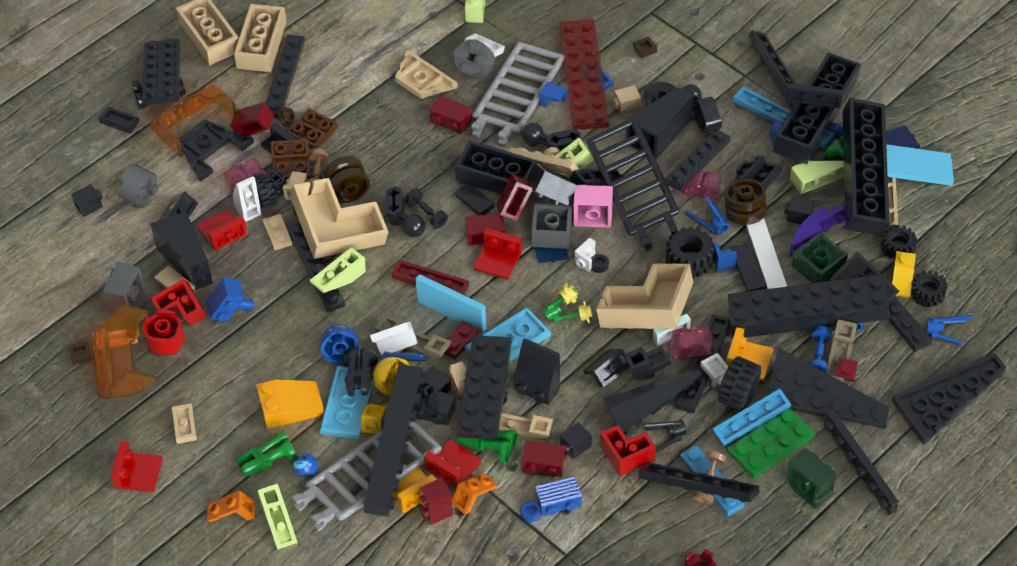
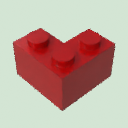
(181, 299)
(624, 453)

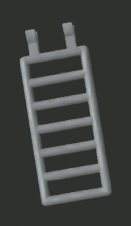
(508, 127)
(332, 510)

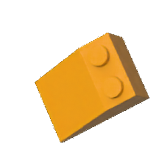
(289, 401)

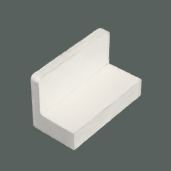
(395, 338)

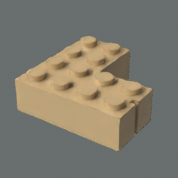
(332, 228)
(648, 306)

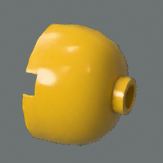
(385, 374)

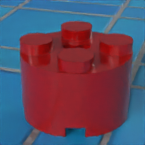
(164, 332)

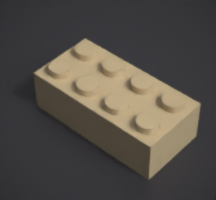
(208, 30)
(260, 38)

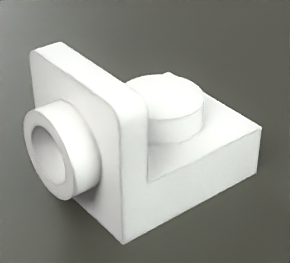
(584, 254)
(715, 369)

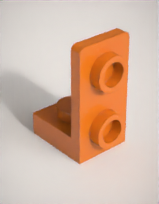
(469, 490)
(232, 503)

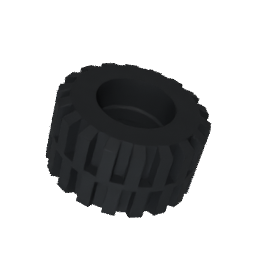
(692, 241)
(739, 383)

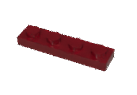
(409, 272)

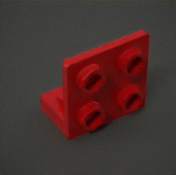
(222, 229)
(498, 254)
(452, 464)
(135, 470)

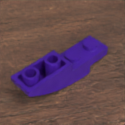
(817, 222)

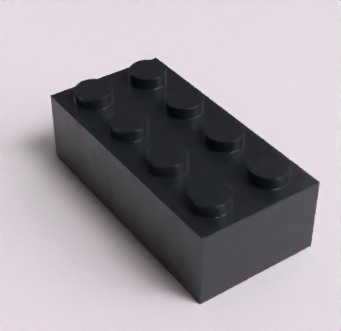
(490, 166)

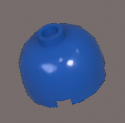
(336, 341)

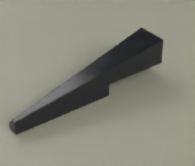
(633, 405)

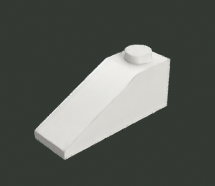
(246, 199)

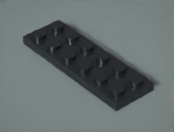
(161, 72)
(484, 387)

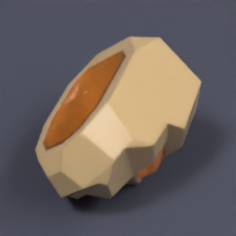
(457, 373)

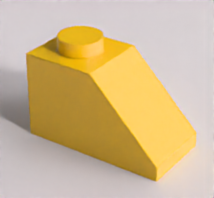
(903, 273)

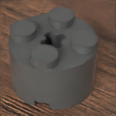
(477, 51)
(137, 185)

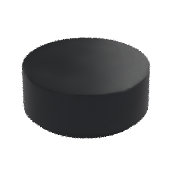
(600, 263)

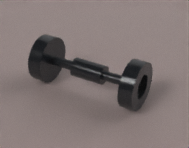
(414, 197)

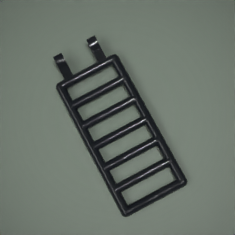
(653, 166)

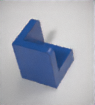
(552, 92)
(724, 259)

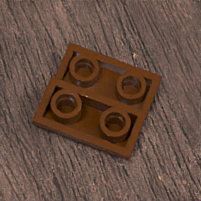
(313, 127)
(291, 156)

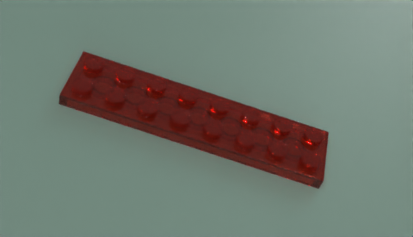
(584, 74)

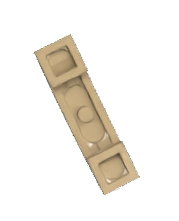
(533, 428)

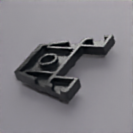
(206, 140)

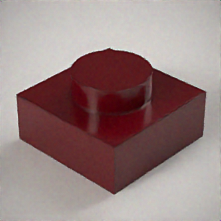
(846, 369)

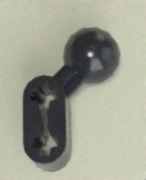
(704, 110)
(534, 134)
(413, 224)

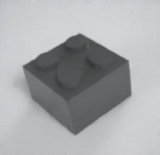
(551, 226)
(123, 287)

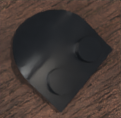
(759, 171)

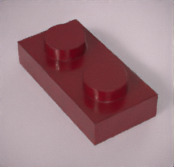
(459, 339)

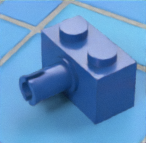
(226, 299)

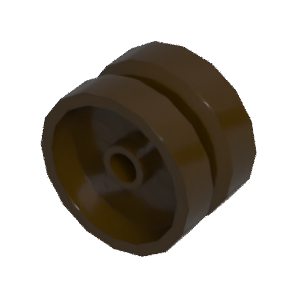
(347, 178)
(745, 201)

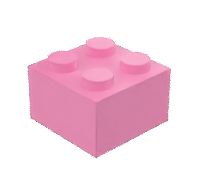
(593, 206)

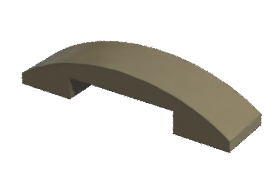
(425, 345)
(841, 345)

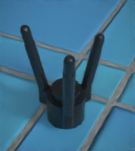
(675, 429)

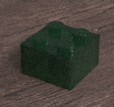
(819, 259)
(810, 478)

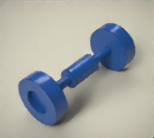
(820, 334)

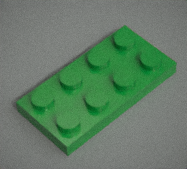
(770, 443)

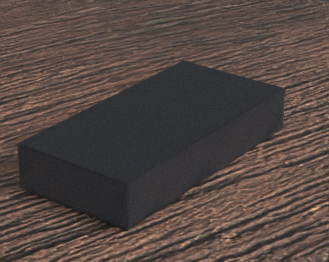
(119, 120)
(474, 199)

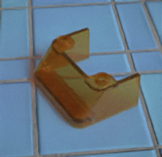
(165, 122)
(114, 355)

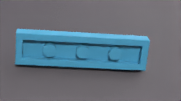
(751, 417)
(695, 461)

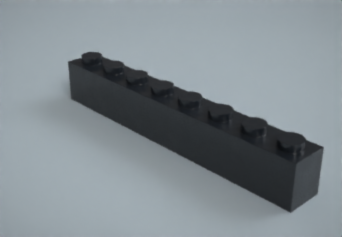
(393, 440)

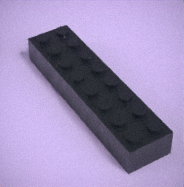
(809, 123)
(865, 167)
(809, 305)

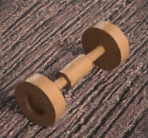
(317, 157)
(715, 458)

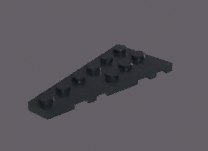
(818, 392)
(941, 399)

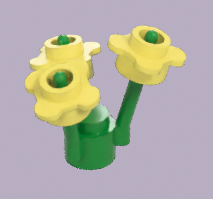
(567, 295)

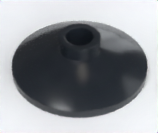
(656, 91)

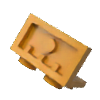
(750, 351)
(410, 489)

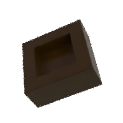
(645, 47)
(80, 352)

